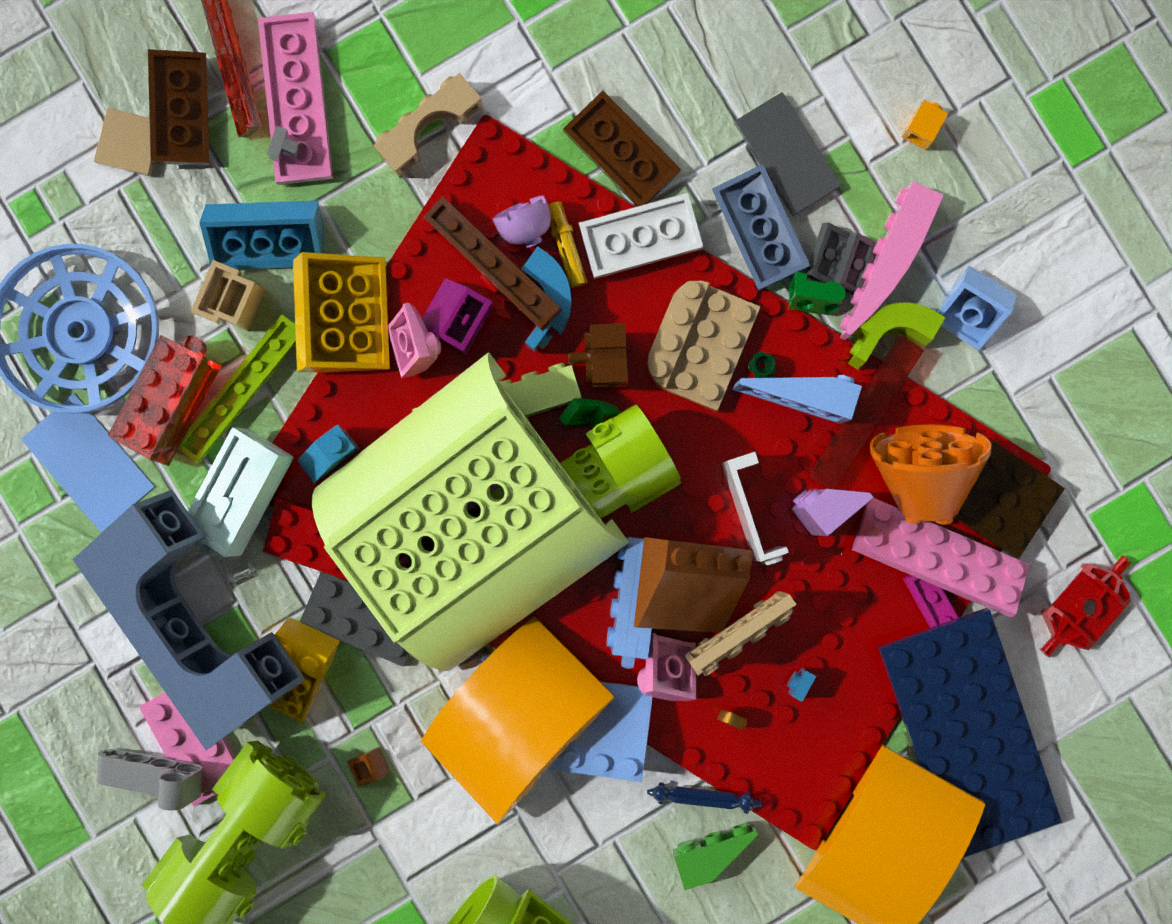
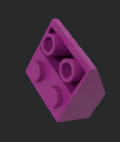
(457, 315)

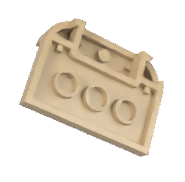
(700, 343)
(749, 628)

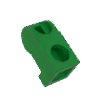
(815, 296)

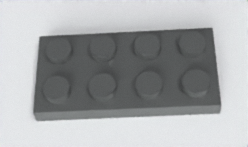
(343, 615)

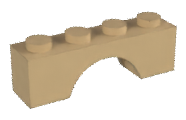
(453, 101)

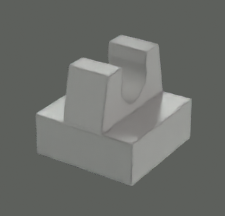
(281, 145)

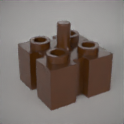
(604, 356)

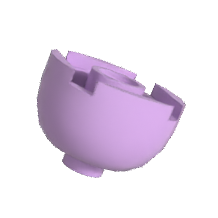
(524, 222)

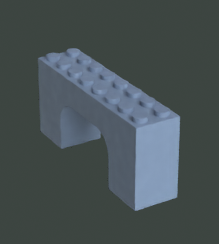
(134, 578)

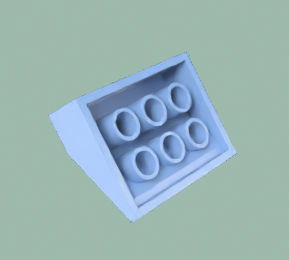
(614, 741)

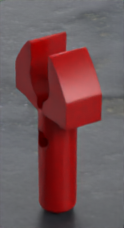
(501, 299)

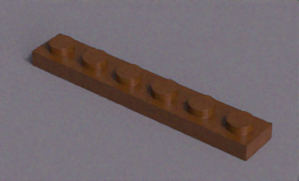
(493, 263)

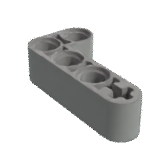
(172, 780)

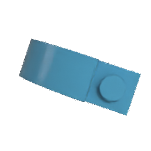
(552, 280)

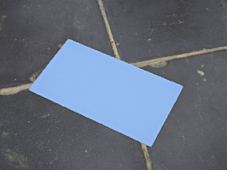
(87, 464)

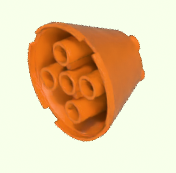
(930, 469)

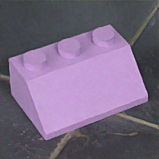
(827, 508)

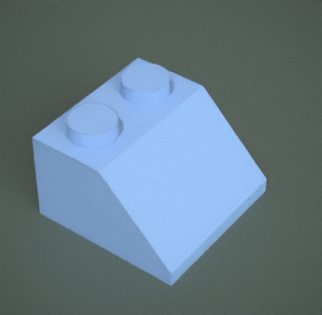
(976, 307)

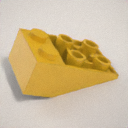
(313, 655)

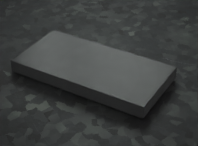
(787, 154)

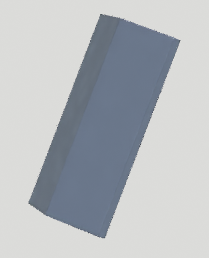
(761, 227)

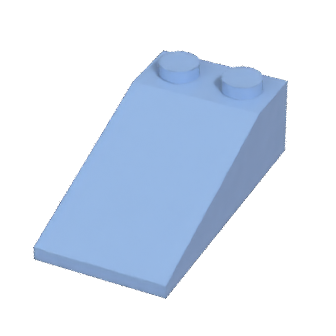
(818, 396)

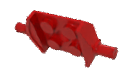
(1066, 614)

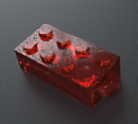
(165, 398)

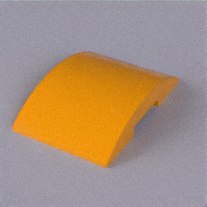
(515, 717)
(893, 844)

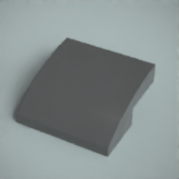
(840, 257)

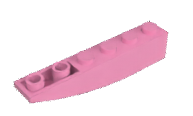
(894, 253)

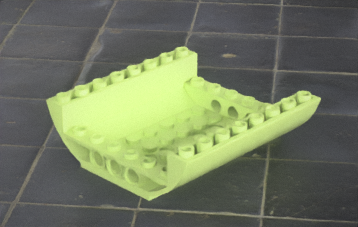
(482, 568)

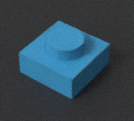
(800, 683)

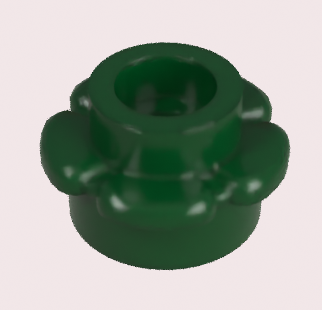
(768, 360)

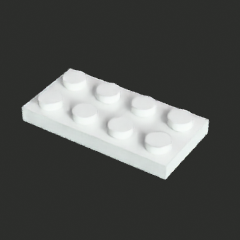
(641, 235)

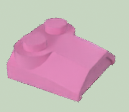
(412, 343)
(668, 671)

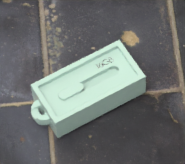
(237, 492)

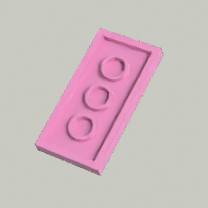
(181, 743)

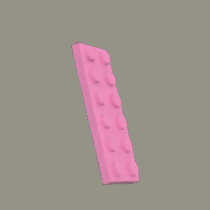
(296, 95)
(941, 558)

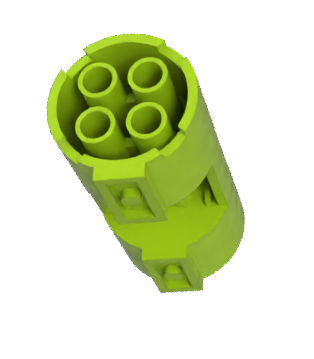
(620, 465)
(264, 802)

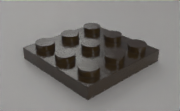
(1008, 501)

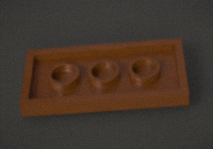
(178, 107)
(621, 150)

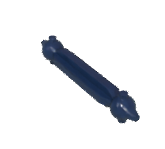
(704, 797)

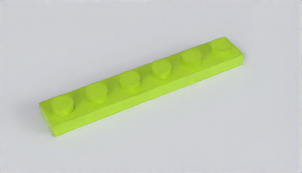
(239, 389)

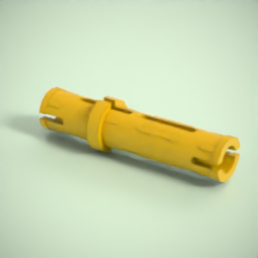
(563, 235)

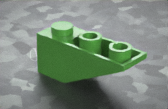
(706, 859)

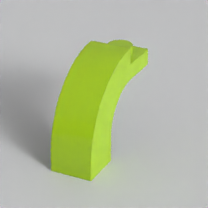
(905, 319)

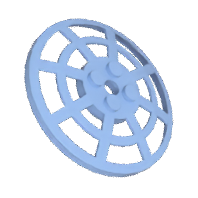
(63, 316)

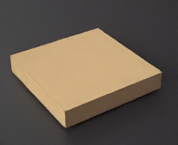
(125, 143)

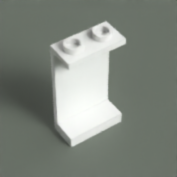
(730, 469)

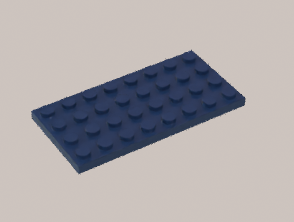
(972, 724)

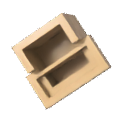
(228, 297)

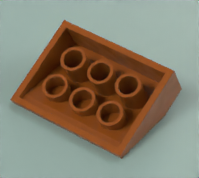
(689, 585)

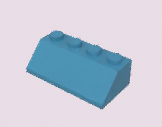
(261, 233)

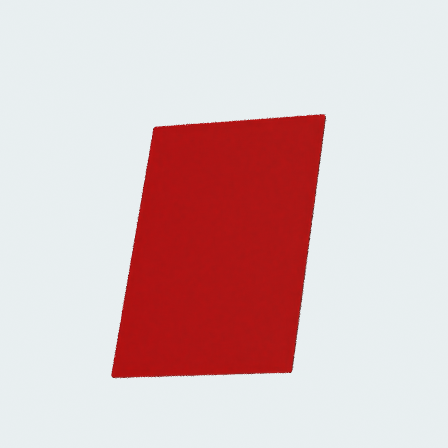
(793, 752)

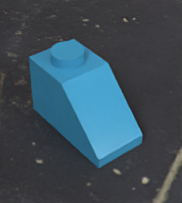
(328, 453)

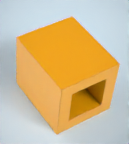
(925, 124)

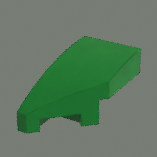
(586, 411)

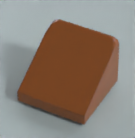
(368, 767)

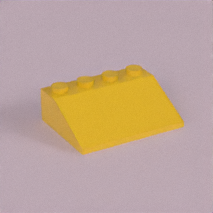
(340, 313)

